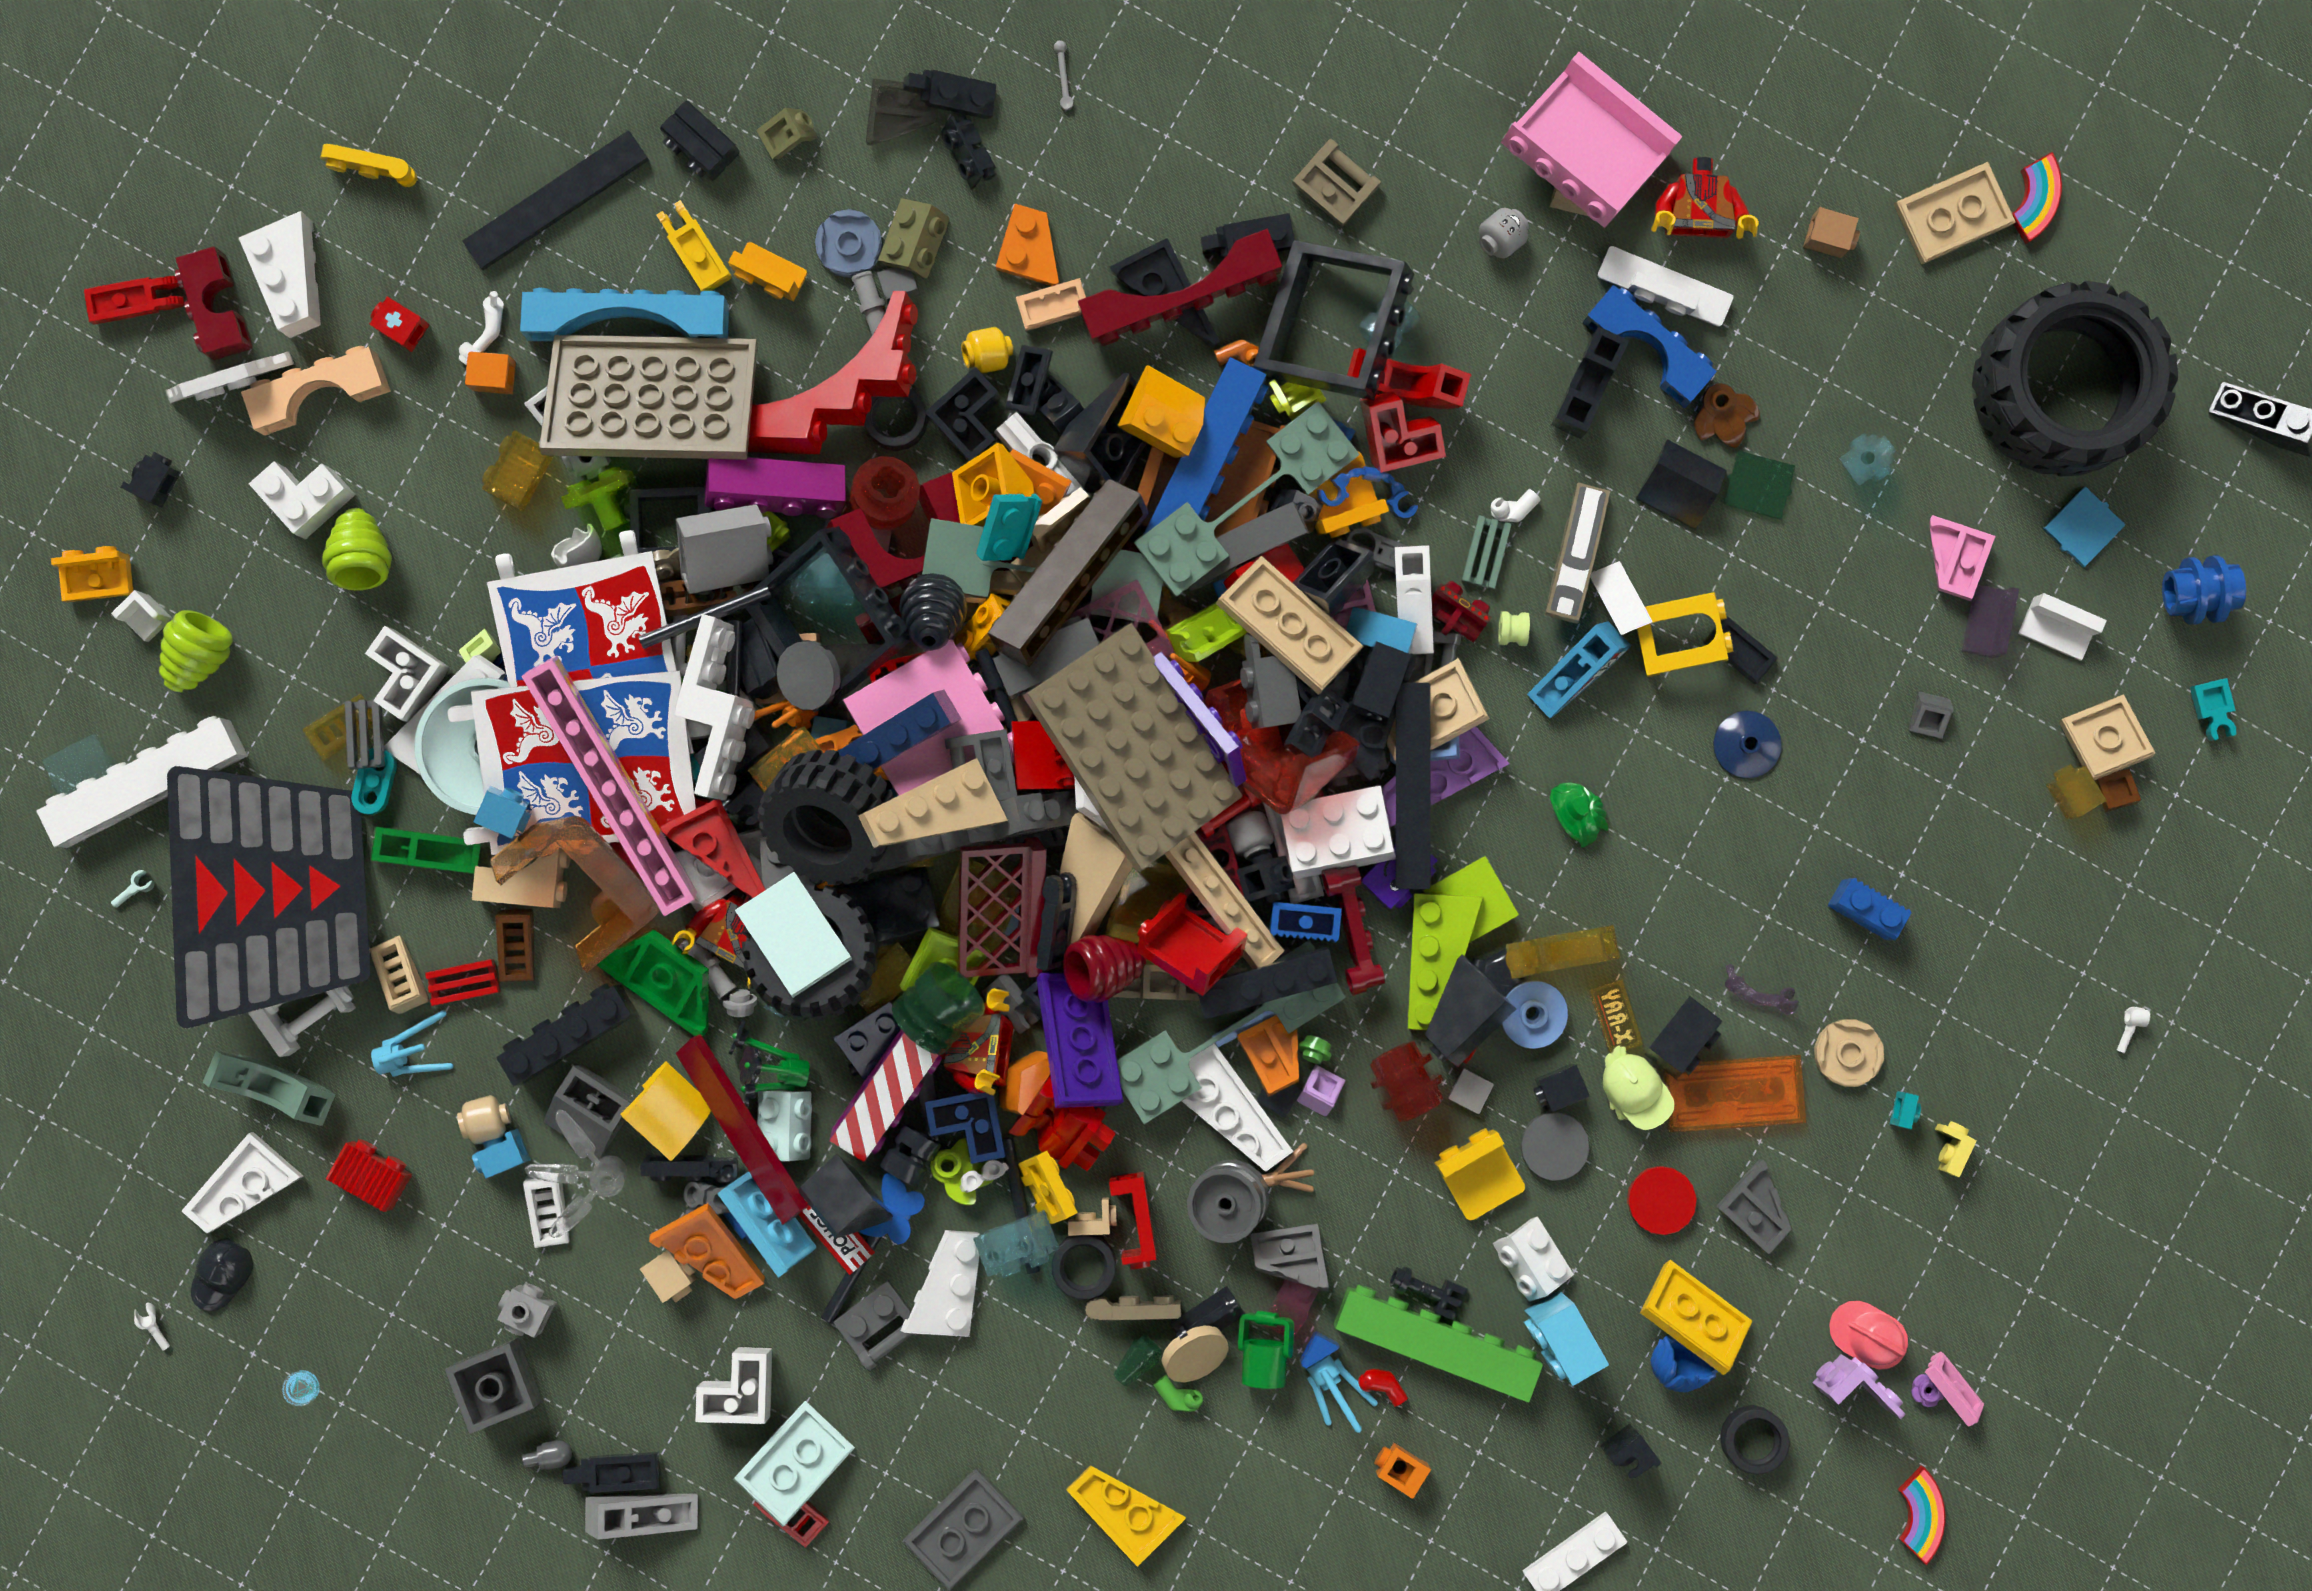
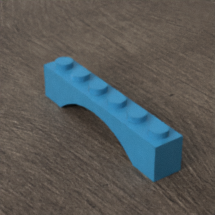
(556, 313)

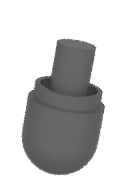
(549, 1455)

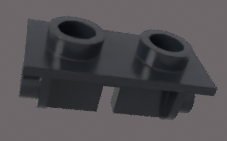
(960, 137)
(1216, 1311)

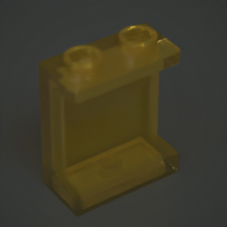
(1142, 898)

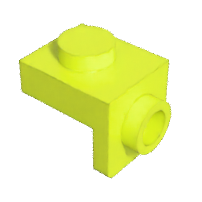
(1294, 398)

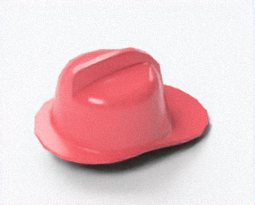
(1868, 1334)

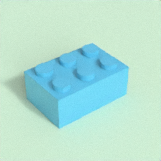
(1565, 1337)

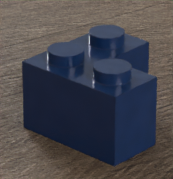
(973, 1115)

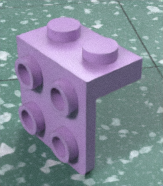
(1844, 1375)

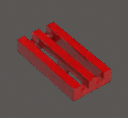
(434, 988)

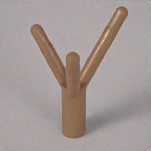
(1277, 1178)

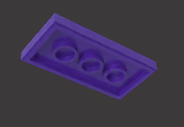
(1078, 1046)

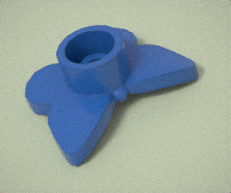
(901, 1205)

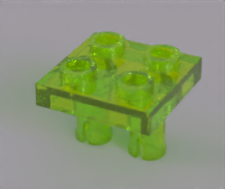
(601, 496)

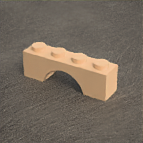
(276, 402)

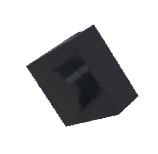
(1307, 506)

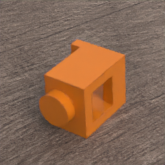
(1410, 1478)

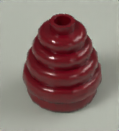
(1101, 967)

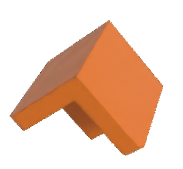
(490, 372)

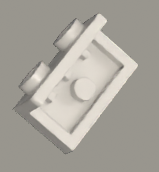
(1533, 1260)

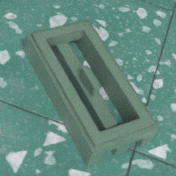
(1493, 524)

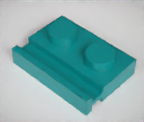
(1008, 527)

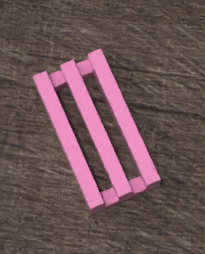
(1955, 1388)

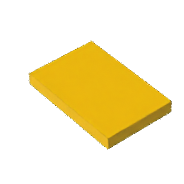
(1696, 1317)

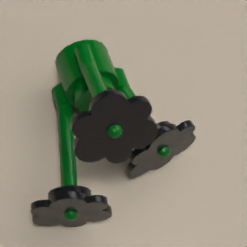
(791, 1072)

